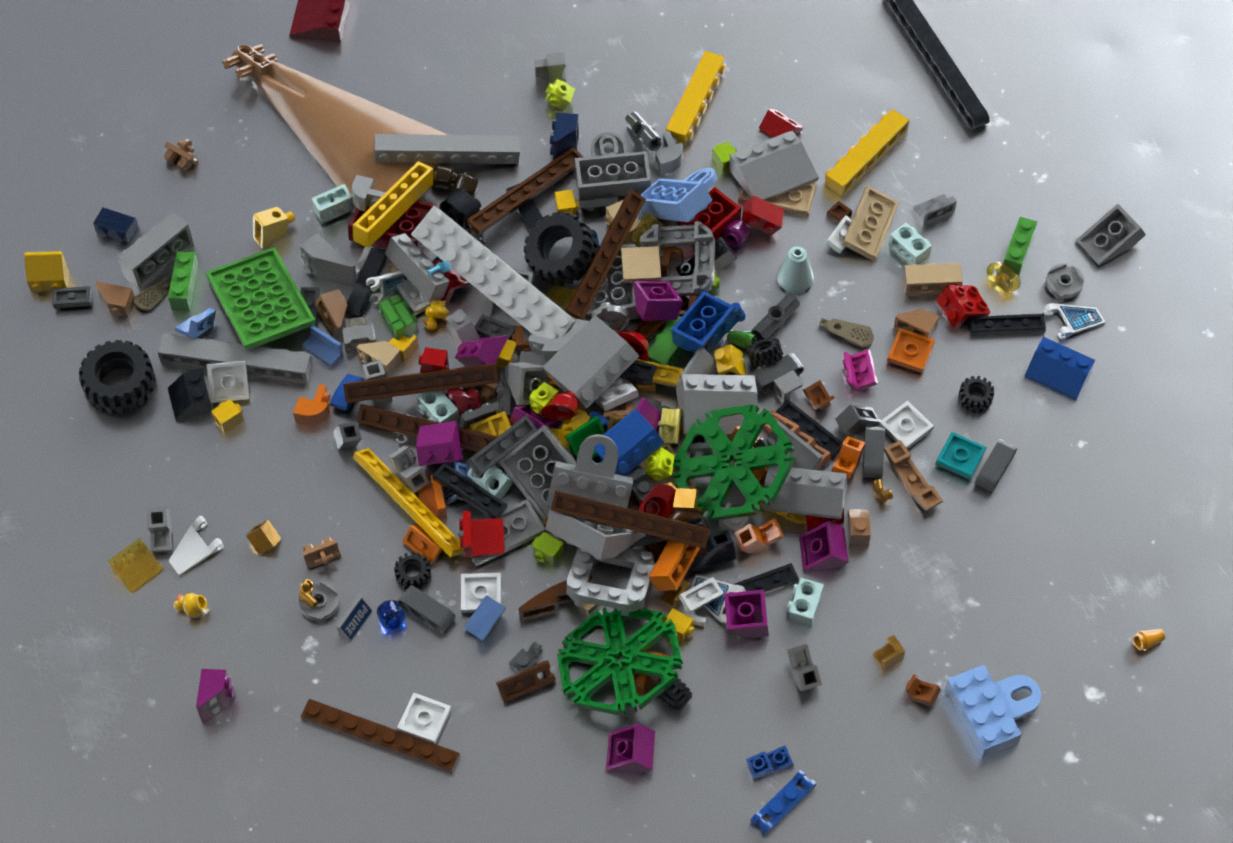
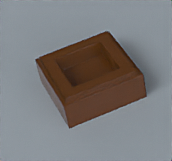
(838, 212)

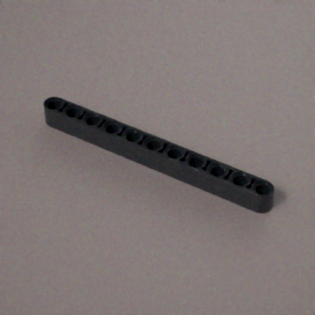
(940, 62)

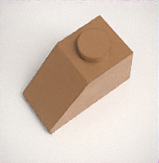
(116, 298)
(332, 309)
(917, 321)
(859, 527)

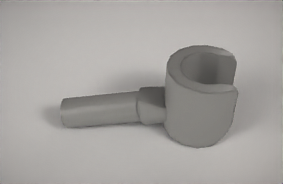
(405, 443)

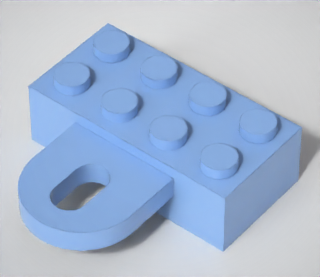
(679, 198)
(989, 709)

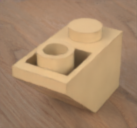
(384, 351)

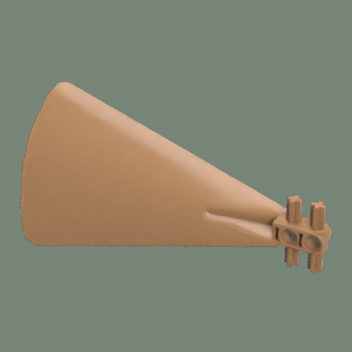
(328, 120)

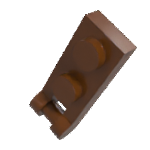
(525, 681)

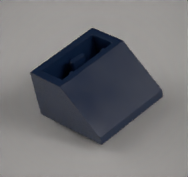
(564, 134)

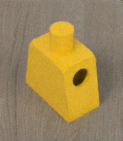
(271, 226)
(729, 360)

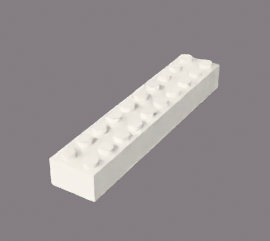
(492, 276)

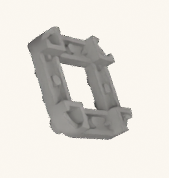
(704, 254)
(626, 600)

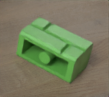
(398, 317)

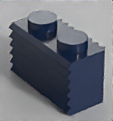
(115, 225)

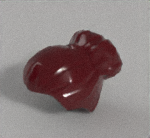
(464, 399)

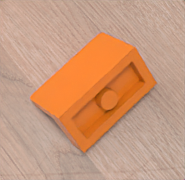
(433, 498)
(422, 543)

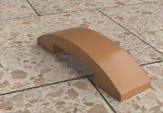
(910, 476)

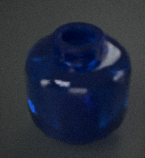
(390, 614)

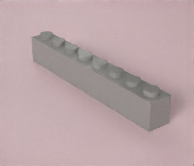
(446, 149)
(259, 360)

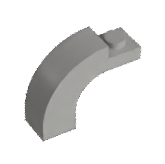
(550, 347)

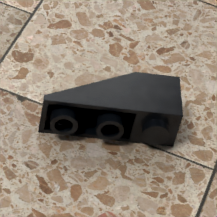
(723, 256)
(718, 550)

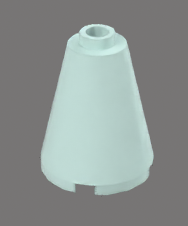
(795, 272)

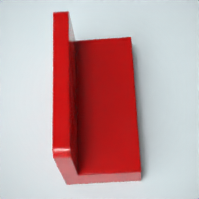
(776, 124)

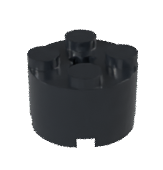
(460, 207)

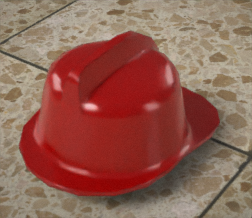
(637, 342)
(562, 407)
(659, 501)

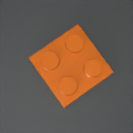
(911, 350)

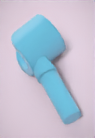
(442, 266)

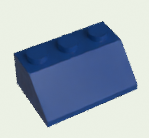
(700, 322)
(1060, 368)
(635, 442)

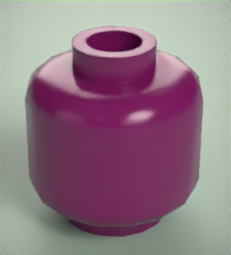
(736, 233)

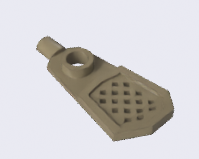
(144, 299)
(850, 330)

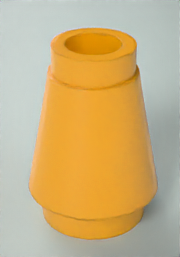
(1146, 639)

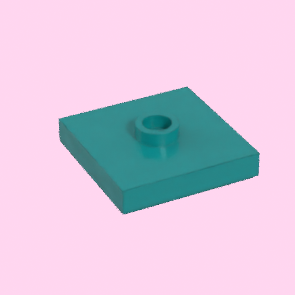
(961, 455)

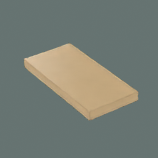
(796, 201)
(870, 223)

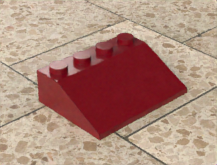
(320, 19)
(405, 224)

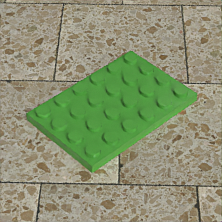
(260, 298)

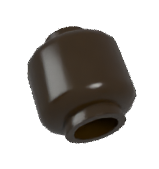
(443, 176)
(467, 181)

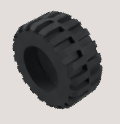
(546, 234)
(111, 357)

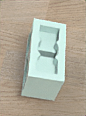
(333, 203)
(908, 246)
(441, 406)
(488, 480)
(807, 602)

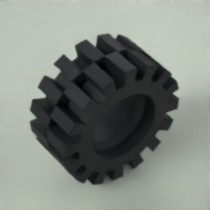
(765, 352)
(976, 403)
(408, 561)
(676, 695)

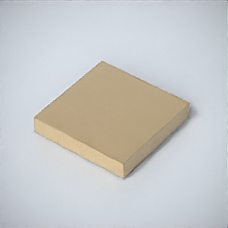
(641, 264)

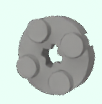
(1061, 290)
(613, 316)
(327, 608)

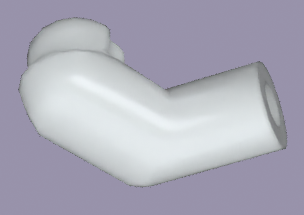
(698, 620)

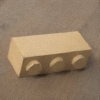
(931, 277)

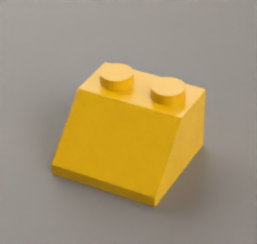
(46, 271)

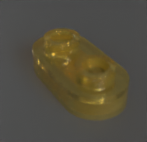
(1002, 276)

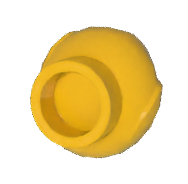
(435, 311)
(191, 604)

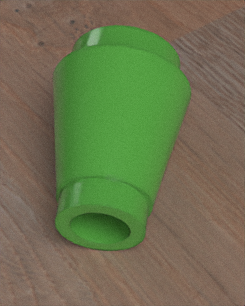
(741, 338)

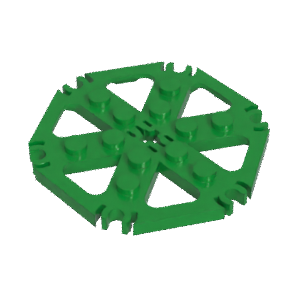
(747, 459)
(633, 661)

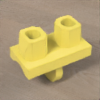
(670, 425)

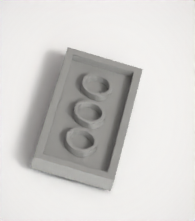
(519, 526)

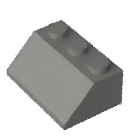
(804, 454)

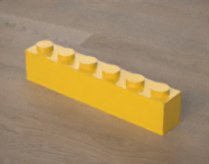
(696, 96)
(866, 152)
(393, 204)

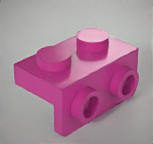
(860, 370)

